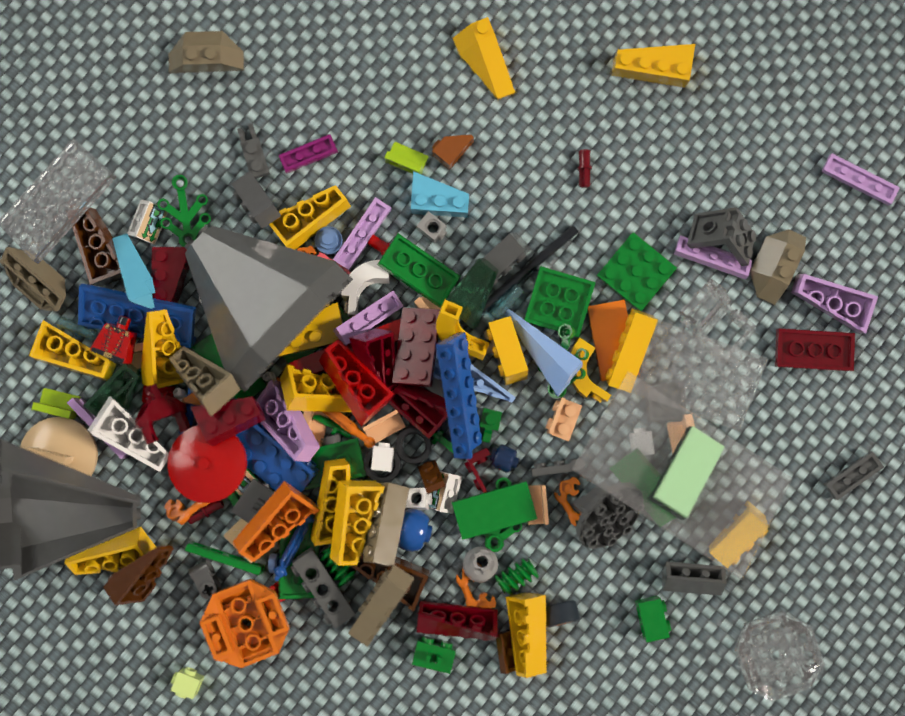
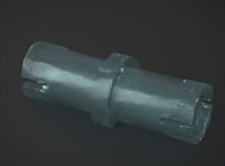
(506, 302)
(75, 329)

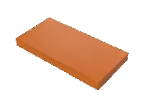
(606, 325)

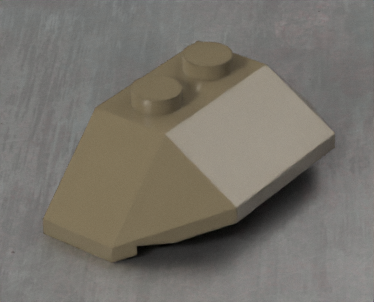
(205, 53)
(776, 264)
(35, 281)

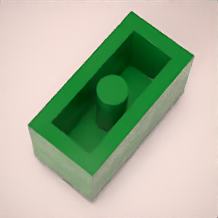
(652, 618)

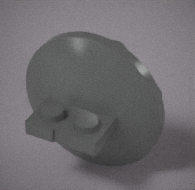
(602, 519)

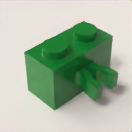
(434, 654)

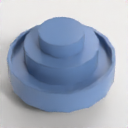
(328, 240)

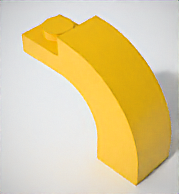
(448, 325)
(585, 385)

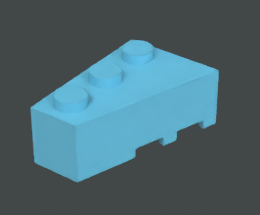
(437, 198)

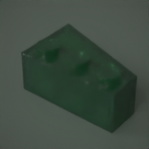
(119, 386)

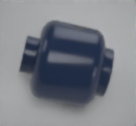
(504, 458)

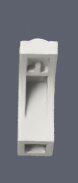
(363, 276)

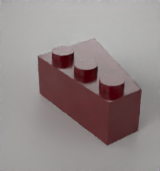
(169, 272)
(377, 353)
(420, 408)
(228, 420)

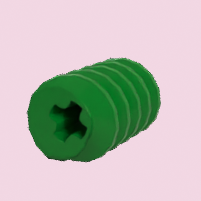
(342, 572)
(516, 576)

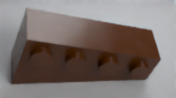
(419, 574)

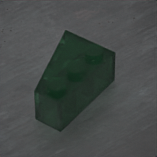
(474, 291)

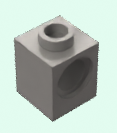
(430, 219)

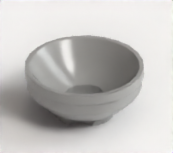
(477, 573)

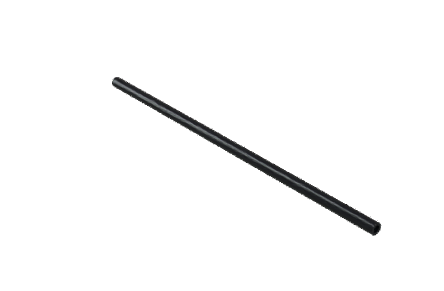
(520, 275)

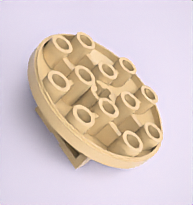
(63, 442)

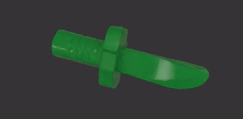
(336, 428)
(439, 438)

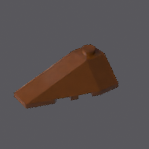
(138, 578)

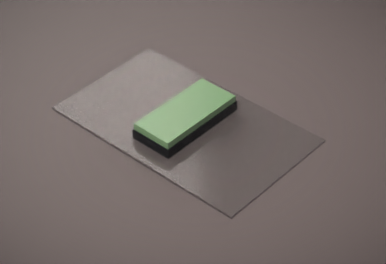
(683, 474)

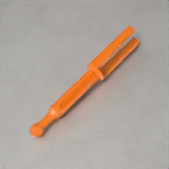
(349, 426)

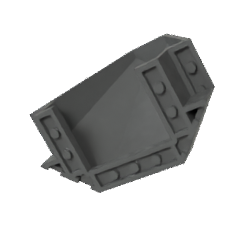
(258, 296)
(55, 511)

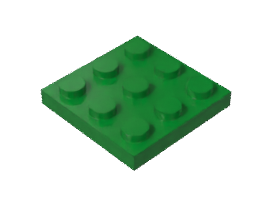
(636, 271)
(559, 300)

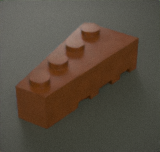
(96, 249)

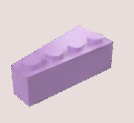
(840, 302)
(286, 426)

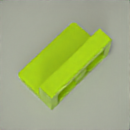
(406, 158)
(55, 403)

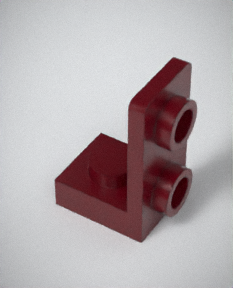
(479, 457)

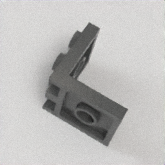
(727, 229)

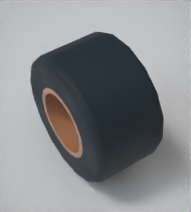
(562, 613)

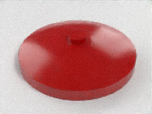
(206, 471)

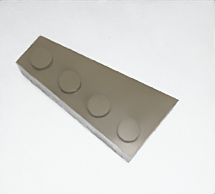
(205, 379)
(386, 526)
(380, 604)

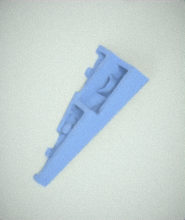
(552, 359)
(482, 382)

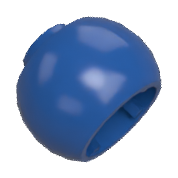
(414, 530)

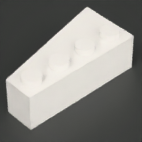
(119, 430)

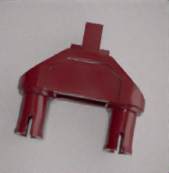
(157, 408)

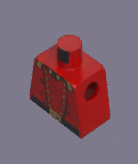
(116, 341)

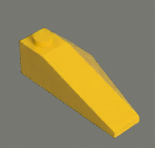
(157, 349)

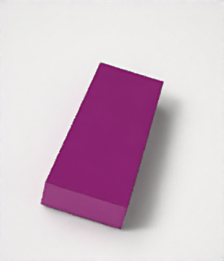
(308, 153)

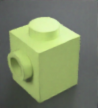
(186, 683)

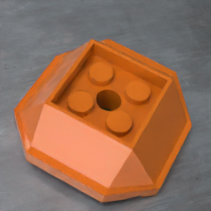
(231, 639)

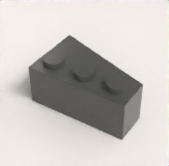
(507, 253)

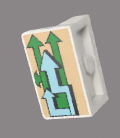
(147, 222)
(443, 497)

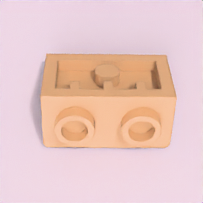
(563, 419)

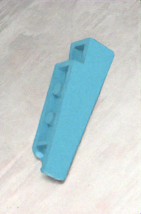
(135, 275)

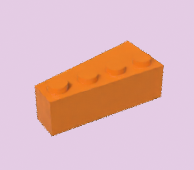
(274, 521)

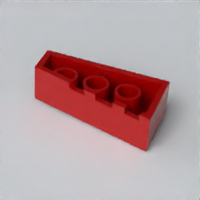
(355, 382)

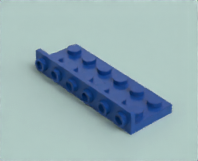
(105, 305)
(459, 395)
(272, 462)

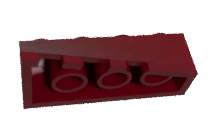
(457, 621)

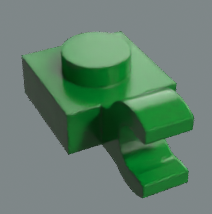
(490, 421)

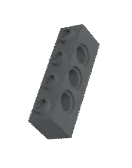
(343, 610)

